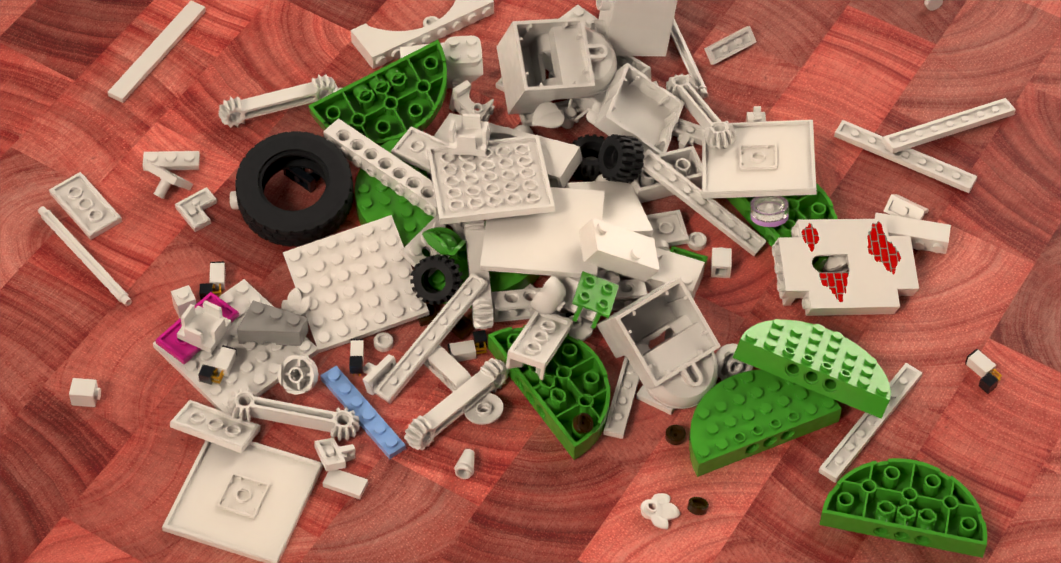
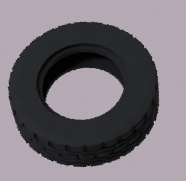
(289, 151)

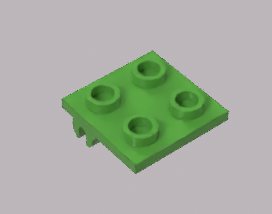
(594, 295)

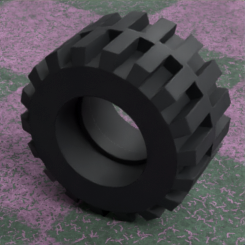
(621, 158)
(588, 169)
(422, 285)

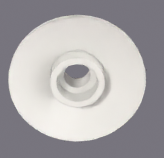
(486, 410)

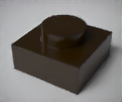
(426, 320)
(463, 327)

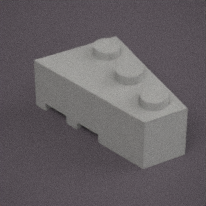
(272, 325)

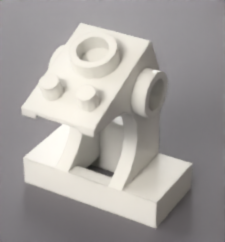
(462, 103)

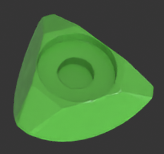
(443, 240)

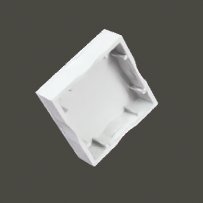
(639, 110)

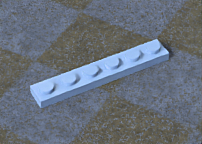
(368, 417)

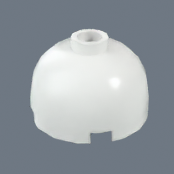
(549, 297)
(727, 364)
(298, 374)

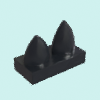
(304, 179)

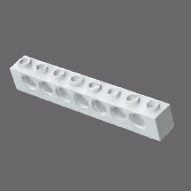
(383, 166)
(516, 303)

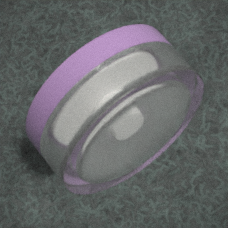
(769, 210)

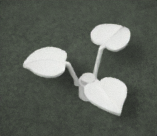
(549, 116)

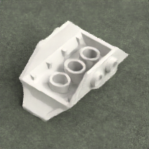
(462, 58)

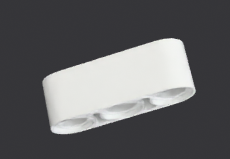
(447, 369)

